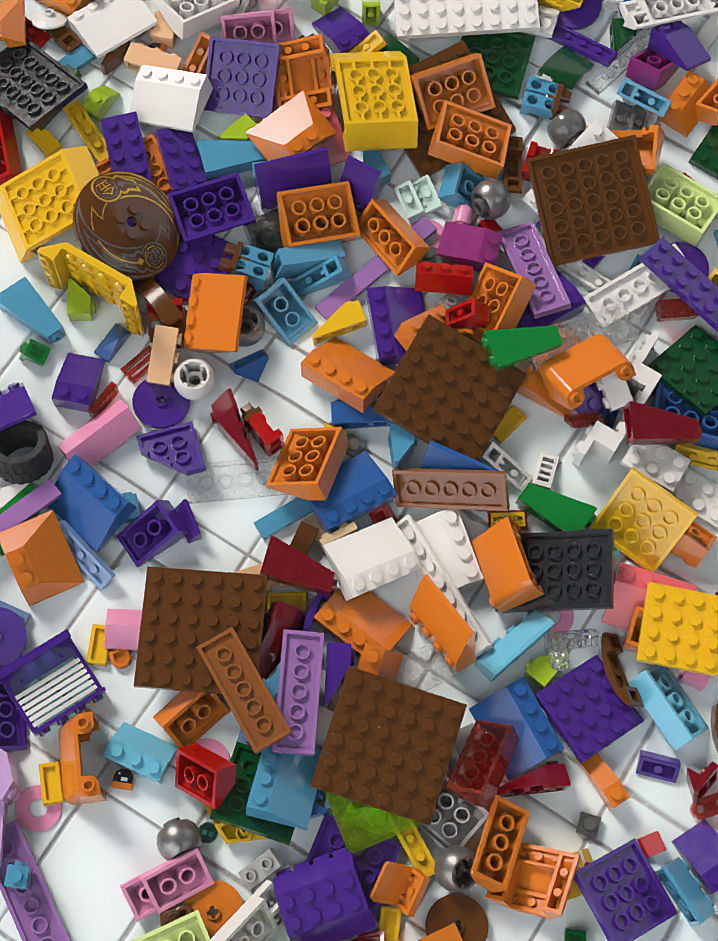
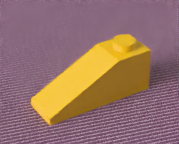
(345, 320)

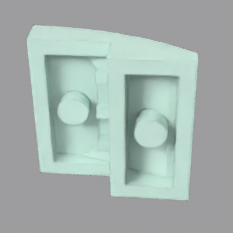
(418, 197)

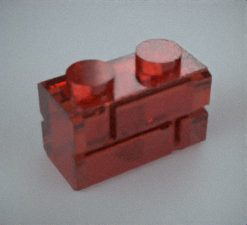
(673, 310)

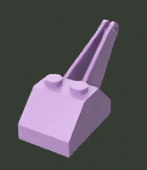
(9, 791)

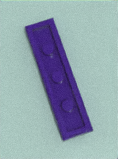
(583, 45)

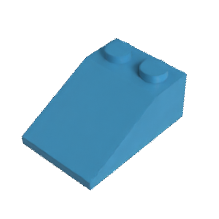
(284, 311)

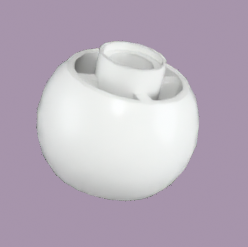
(194, 370)

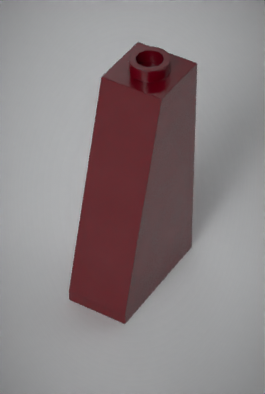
(656, 426)
(296, 569)

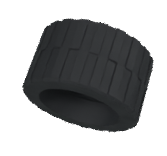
(30, 466)

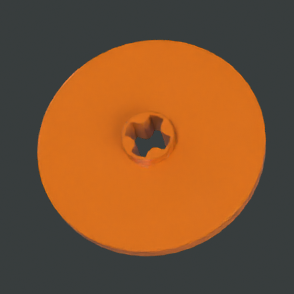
(222, 898)

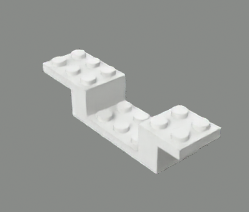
(601, 439)
(671, 472)

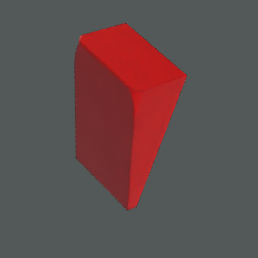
(35, 34)

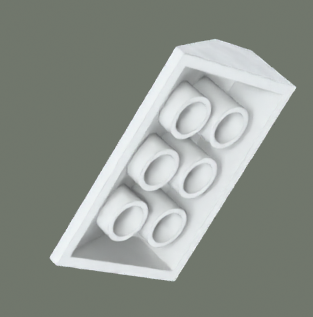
(194, 16)
(110, 23)
(170, 97)
(453, 548)
(371, 558)

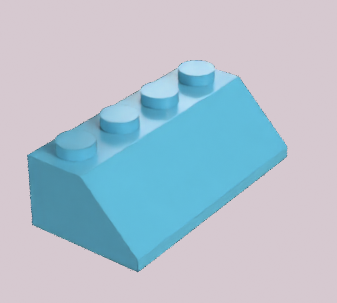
(513, 645)
(668, 706)

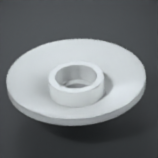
(49, 19)

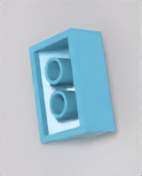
(140, 752)

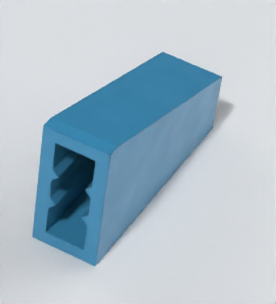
(227, 157)
(296, 260)
(29, 309)

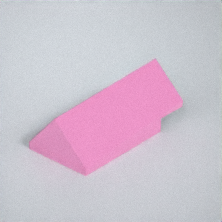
(260, 26)
(102, 434)
(122, 629)
(167, 884)

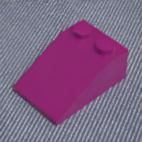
(650, 69)
(469, 245)

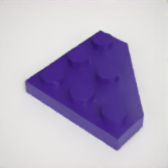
(174, 448)

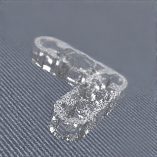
(558, 642)

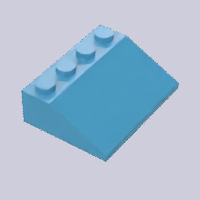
(283, 788)

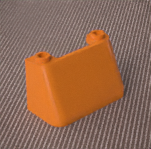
(649, 145)
(581, 366)
(505, 566)
(76, 787)

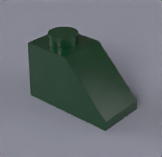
(620, 34)

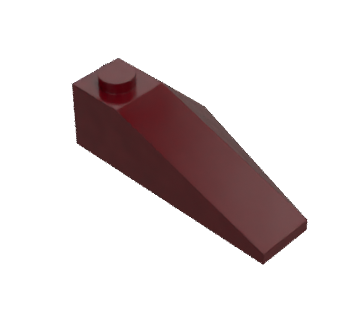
(229, 423)
(279, 617)
(545, 779)

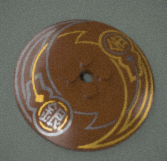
(103, 229)

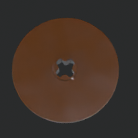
(461, 908)

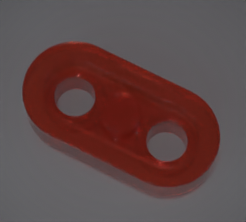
(709, 807)

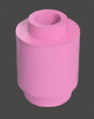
(463, 214)

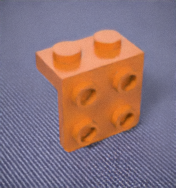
(400, 886)

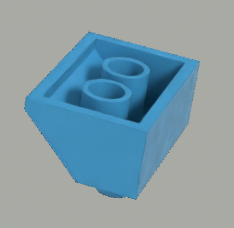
(686, 891)

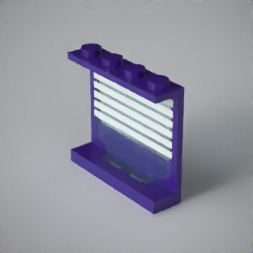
(51, 684)

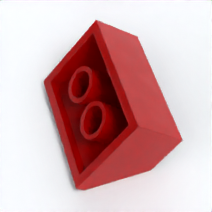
(443, 278)
(204, 774)

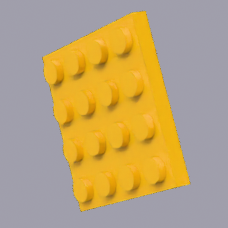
(644, 520)
(679, 629)

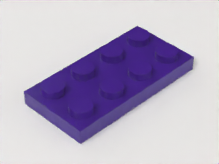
(180, 158)

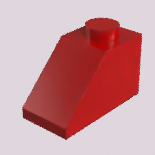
(468, 314)

